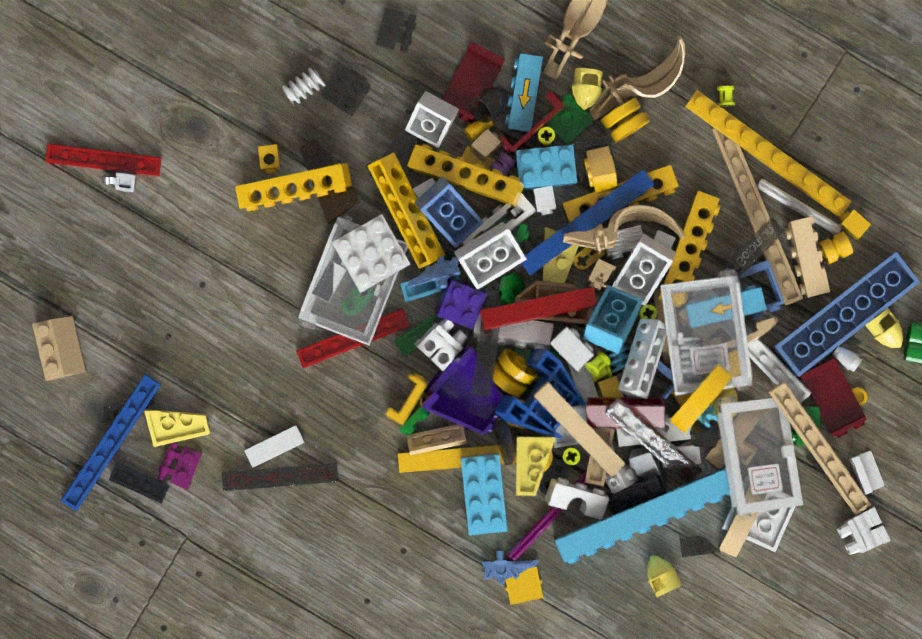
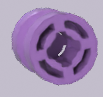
(503, 163)

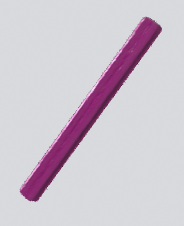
(539, 527)

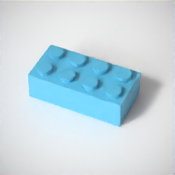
(484, 493)

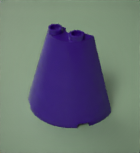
(451, 395)

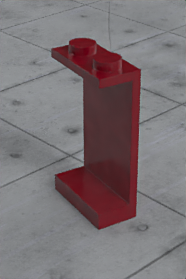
(474, 74)
(559, 105)
(834, 398)

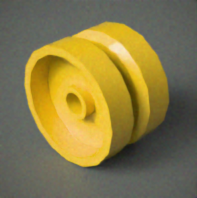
(625, 120)
(513, 373)

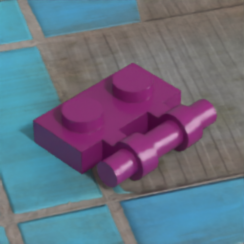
(185, 468)

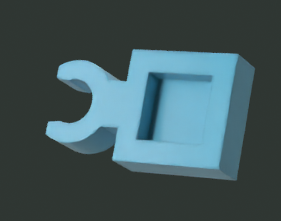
(707, 415)

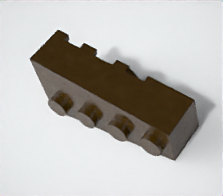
(335, 203)

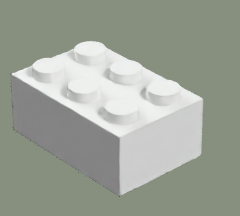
(490, 255)
(644, 268)

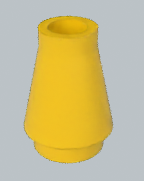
(477, 128)

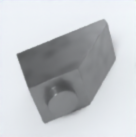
(646, 464)

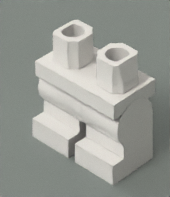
(440, 345)
(861, 533)

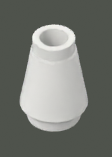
(847, 358)

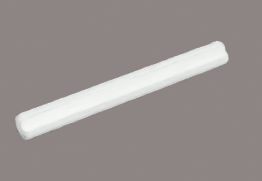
(798, 206)

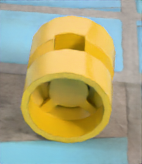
(836, 247)

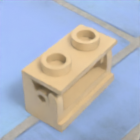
(600, 274)

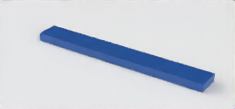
(588, 220)
(110, 442)

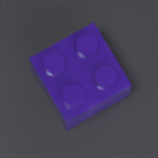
(460, 303)

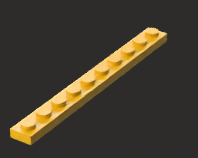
(768, 153)

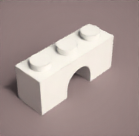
(562, 492)

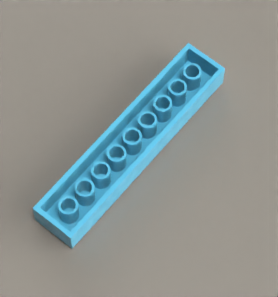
(642, 516)

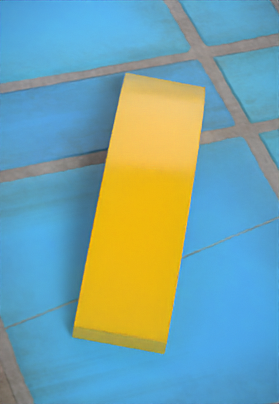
(701, 398)

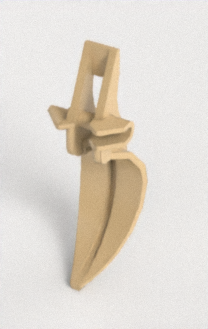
(578, 22)
(649, 85)
(602, 238)

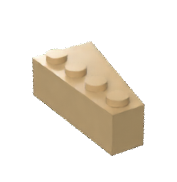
(807, 257)

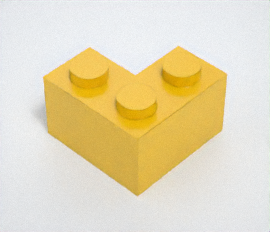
(600, 169)

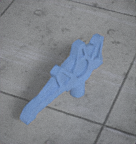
(440, 271)
(505, 569)

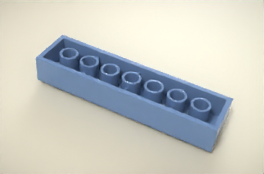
(846, 314)

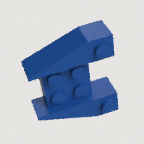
(532, 413)

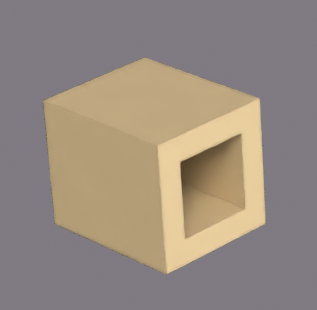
(485, 145)

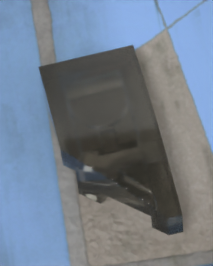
(696, 546)

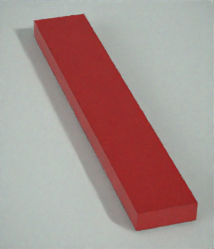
(103, 159)
(538, 308)
(339, 344)

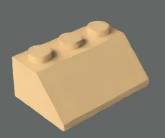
(59, 348)

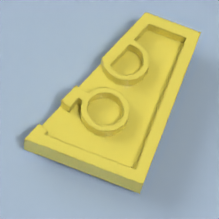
(559, 267)
(175, 426)
(531, 462)

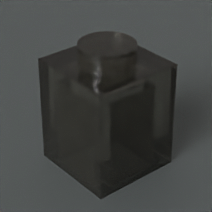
(704, 436)

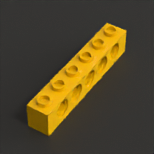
(664, 175)
(247, 193)
(509, 195)
(701, 202)
(408, 217)

